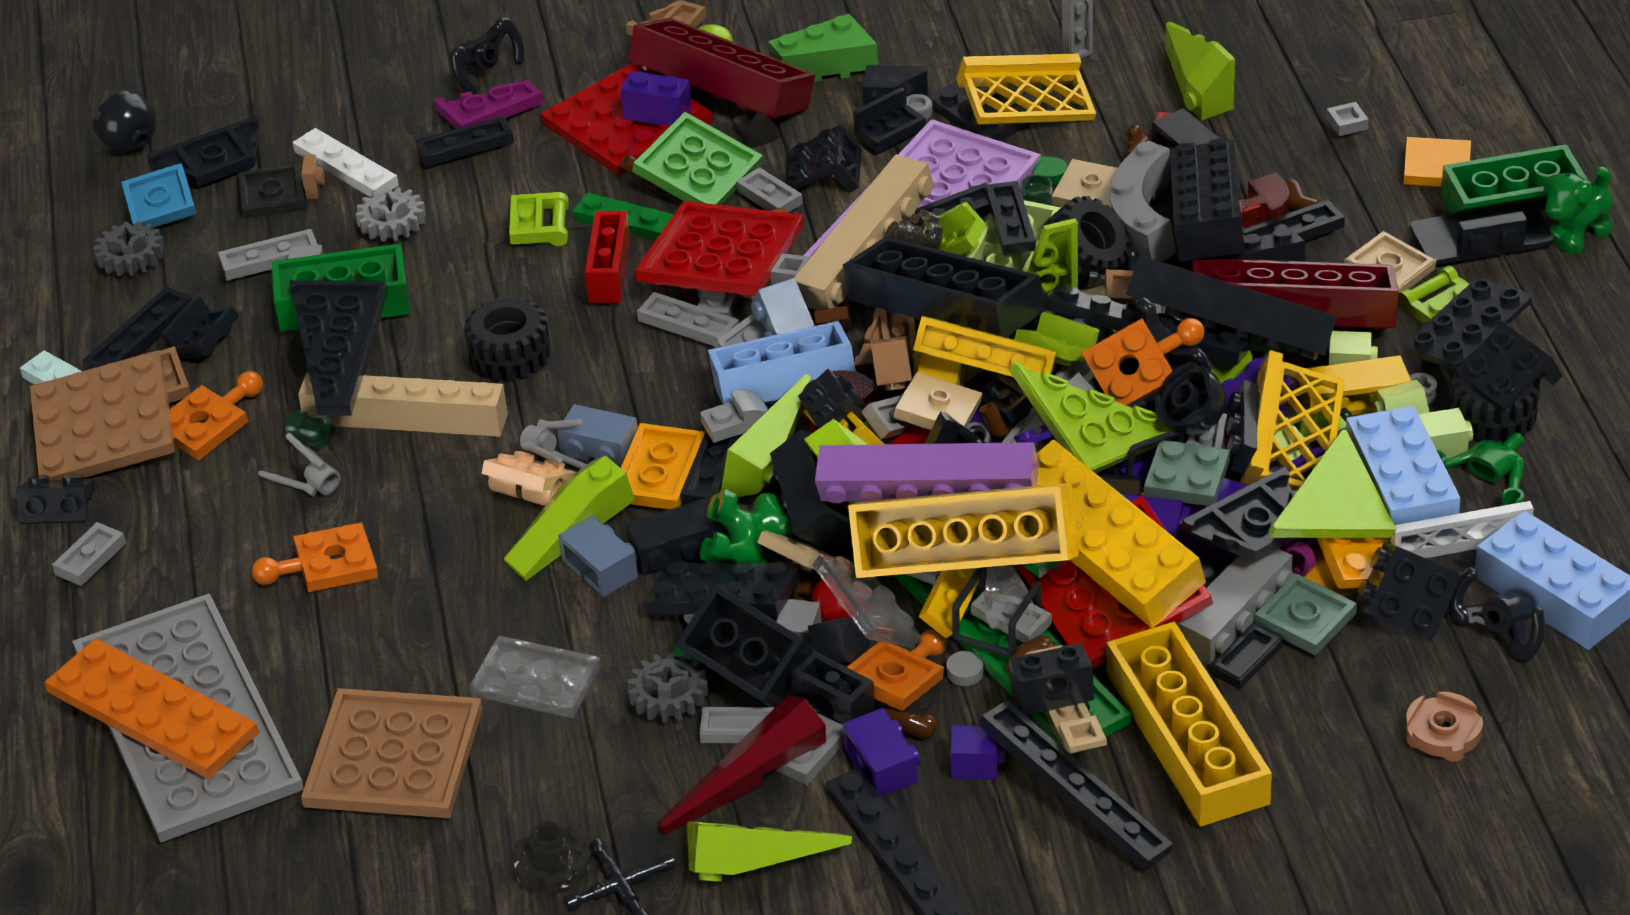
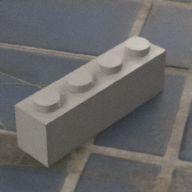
(1236, 598)

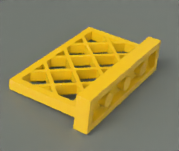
(1024, 72)
(980, 348)
(1269, 388)

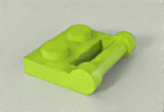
(528, 214)
(1424, 312)

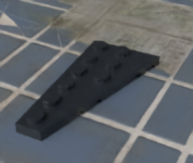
(337, 337)

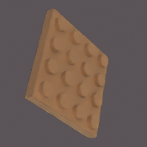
(102, 418)
(392, 753)

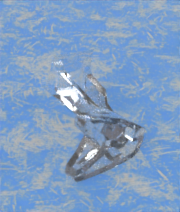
(1003, 589)

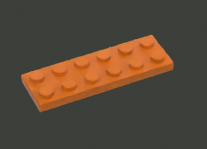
(152, 708)

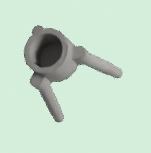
(542, 442)
(318, 474)

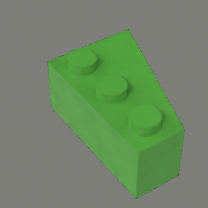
(827, 48)

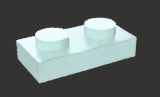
(46, 368)

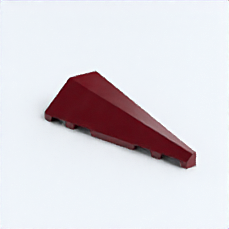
(779, 738)

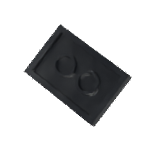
(955, 106)

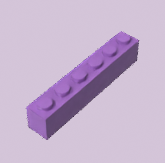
(921, 469)

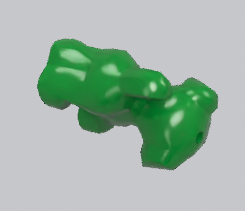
(1576, 206)
(743, 528)

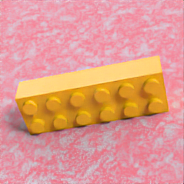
(964, 530)
(1122, 544)
(1188, 724)

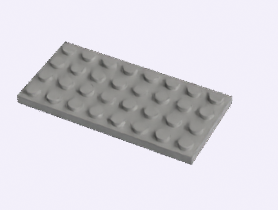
(197, 650)

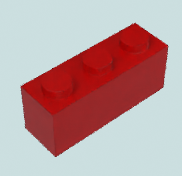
(607, 257)

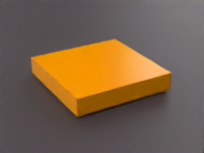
(1428, 155)

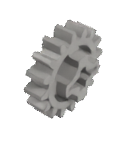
(390, 214)

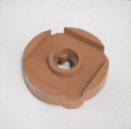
(1440, 741)

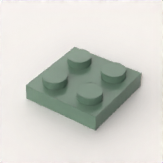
(1187, 472)
(1305, 614)

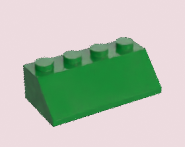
(1504, 178)
(365, 264)

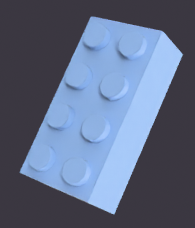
(779, 361)
(1404, 465)
(1571, 584)

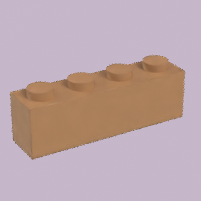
(892, 362)

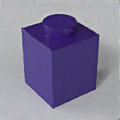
(974, 754)

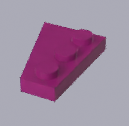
(500, 101)

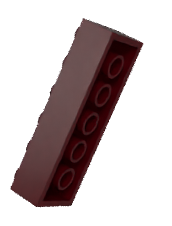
(721, 67)
(1351, 291)

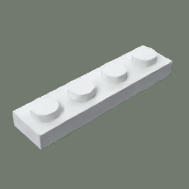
(345, 163)

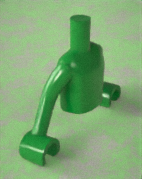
(1492, 461)

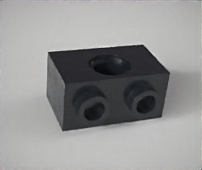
(1051, 679)
(833, 688)

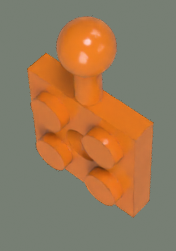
(1139, 344)
(220, 412)
(315, 562)
(902, 674)

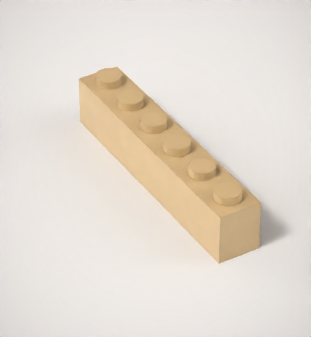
(888, 199)
(421, 406)

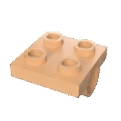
(525, 477)

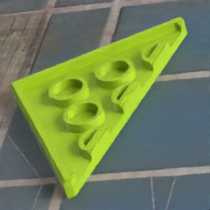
(1088, 421)
(1336, 500)

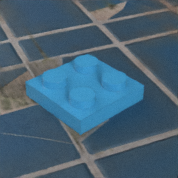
(159, 196)

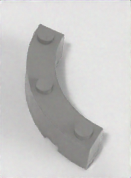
(1134, 184)

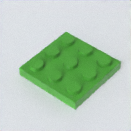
(696, 162)

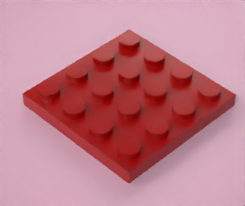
(596, 122)
(719, 248)
(1090, 614)

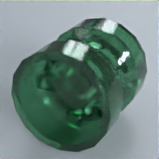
(1037, 189)
(309, 429)

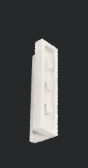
(1467, 532)

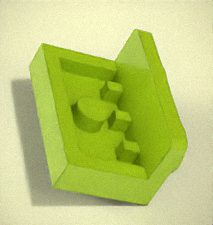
(961, 229)
(1061, 335)

